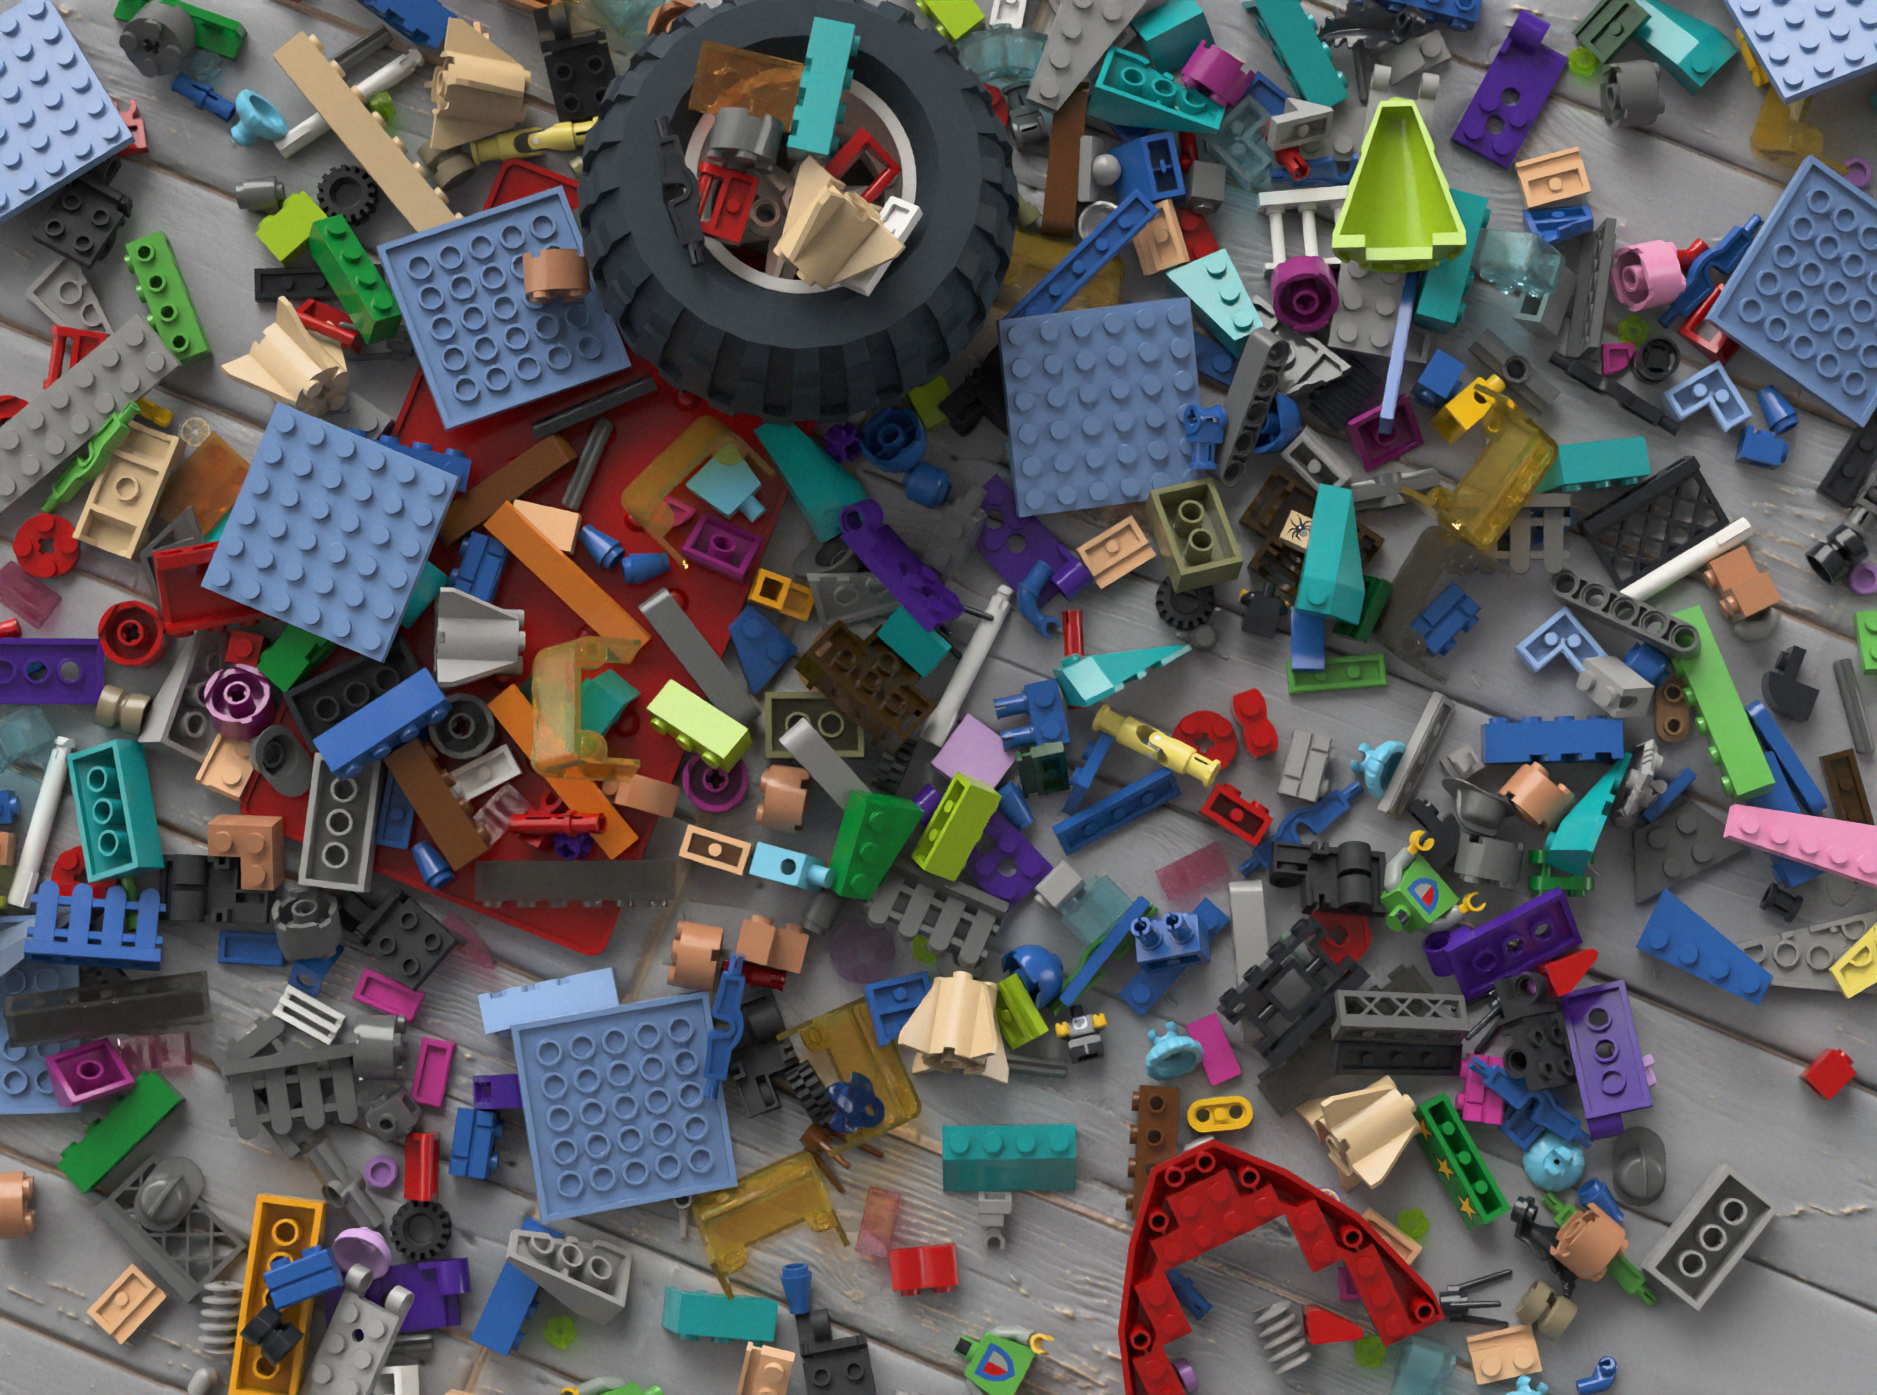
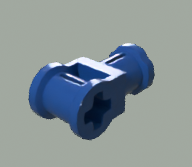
(1204, 434)

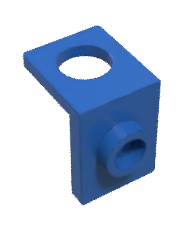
(315, 969)

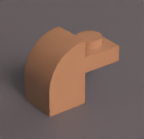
(643, 795)

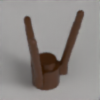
(818, 1140)

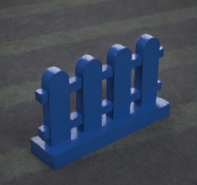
(110, 952)

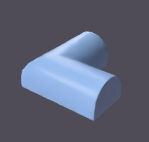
(1711, 389)
(1558, 635)

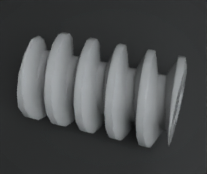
(223, 1316)
(1281, 1336)

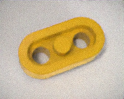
(1219, 1115)

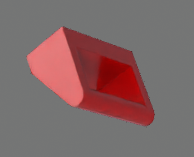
(850, 153)
(315, 317)
(1721, 347)
(1566, 971)
(422, 1166)
(1327, 1327)

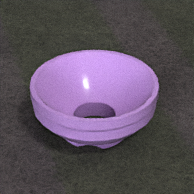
(351, 1250)

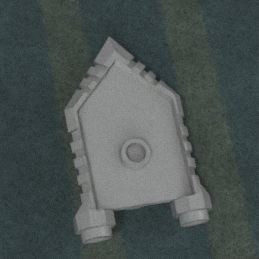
(1639, 783)

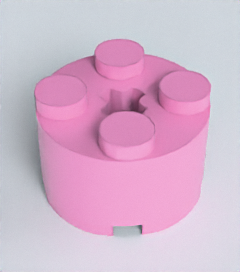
(1647, 275)

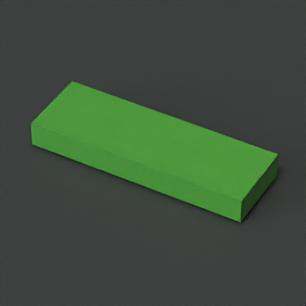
(1341, 674)

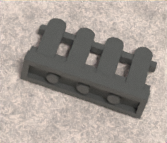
(1553, 522)
(951, 899)
(246, 1048)
(276, 1090)

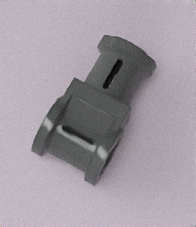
(1025, 120)
(1865, 507)

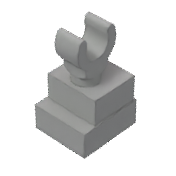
(1462, 762)
(991, 1213)

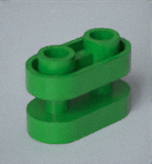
(1545, 882)

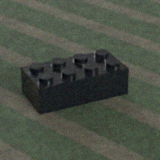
(348, 688)

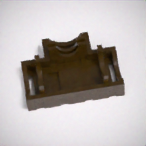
(1268, 525)
(867, 684)

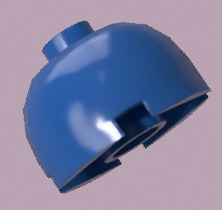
(1280, 425)
(894, 440)
(1038, 972)

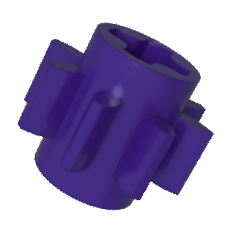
(843, 442)
(572, 847)

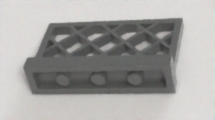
(1591, 293)
(155, 1254)

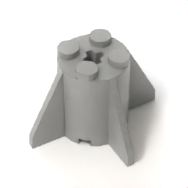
(474, 639)

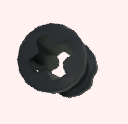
(1781, 902)

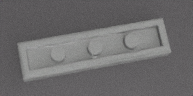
(1416, 756)

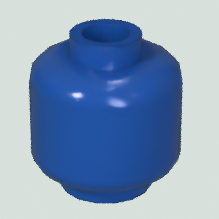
(927, 485)
(1648, 663)

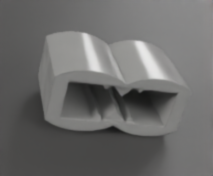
(1058, 887)

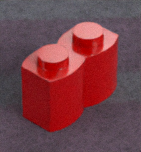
(1257, 732)
(924, 1268)

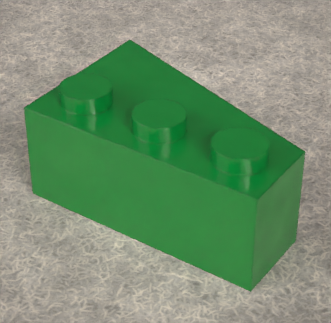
(294, 657)
(870, 840)

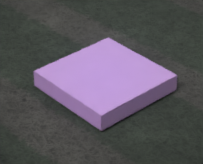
(974, 752)

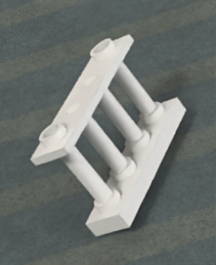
(1306, 202)

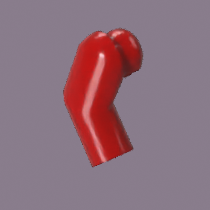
(1188, 149)
(1687, 257)

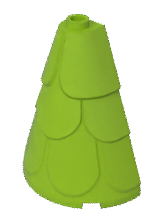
(1398, 199)

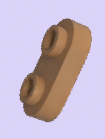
(1670, 709)

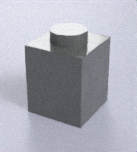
(1204, 187)

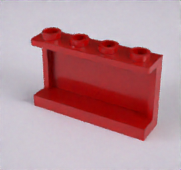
(186, 603)

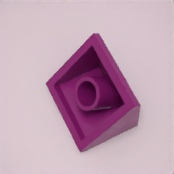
(1377, 448)
(722, 547)
(87, 1073)

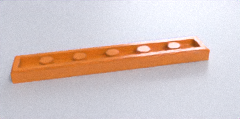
(562, 575)
(580, 795)

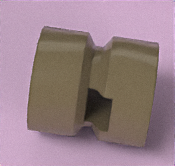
(449, 165)
(119, 709)
(1548, 1311)

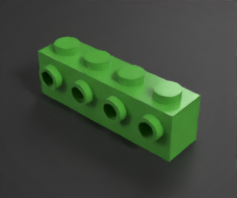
(167, 297)

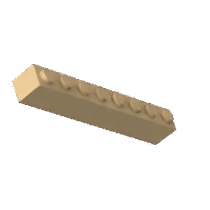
(363, 133)

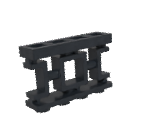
(1311, 1012)

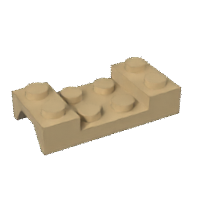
(129, 492)

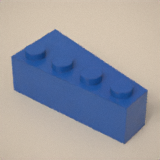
(417, 20)
(1552, 741)
(1696, 947)

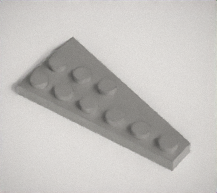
(1074, 46)
(1806, 954)

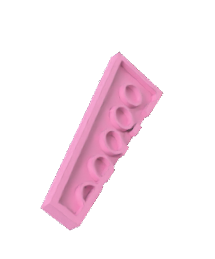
(1818, 842)

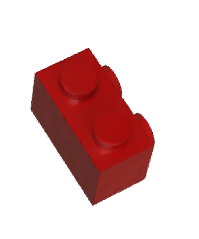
(1235, 815)

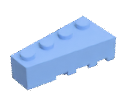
(548, 999)

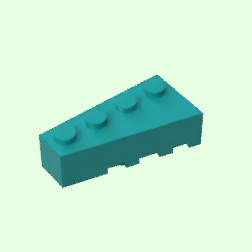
(1299, 50)
(822, 90)

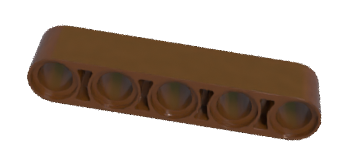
(1063, 165)
(509, 483)

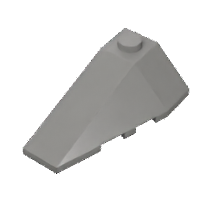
(178, 718)
(580, 1274)

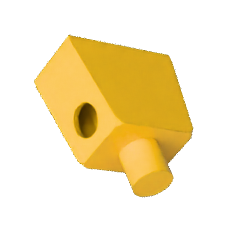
(1465, 410)

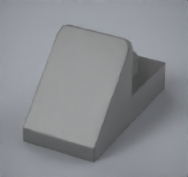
(1415, 56)
(1299, 124)

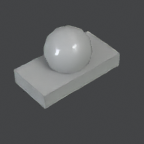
(1095, 169)

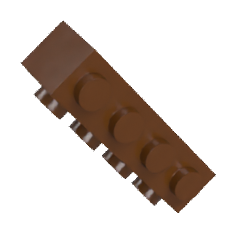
(438, 803)
(1152, 1135)

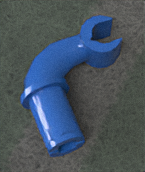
(1029, 593)

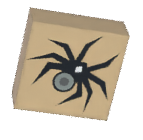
(1296, 531)

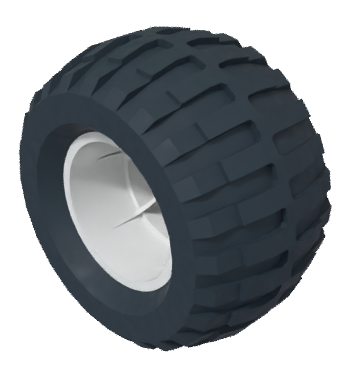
(771, 340)

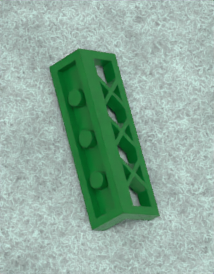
(213, 31)

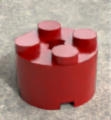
(121, 647)

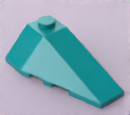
(1683, 45)
(1139, 96)
(811, 476)
(1332, 568)
(1097, 676)
(1580, 829)

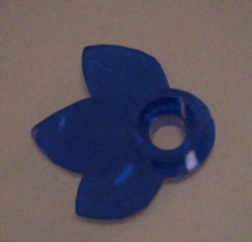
(851, 1104)

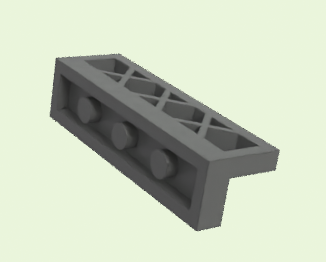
(1396, 1028)

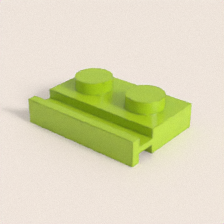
(1017, 1013)

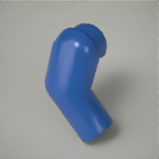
(1601, 1379)

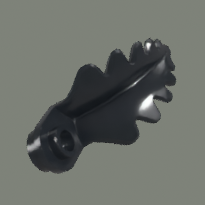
(1371, 26)
(1539, 1240)

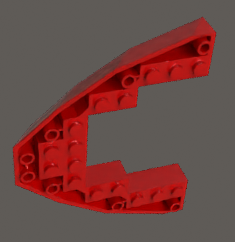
(1222, 1194)

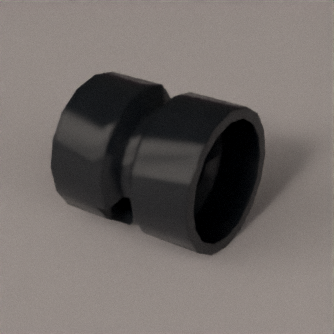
(1655, 360)
(1828, 562)
(271, 1334)

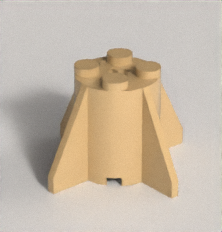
(475, 89)
(832, 231)
(294, 365)
(957, 1029)
(1363, 1130)

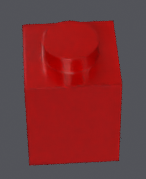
(246, 648)
(1828, 1073)

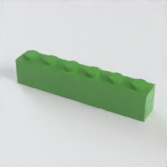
(1721, 714)

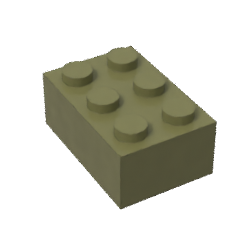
(1193, 534)
(831, 723)

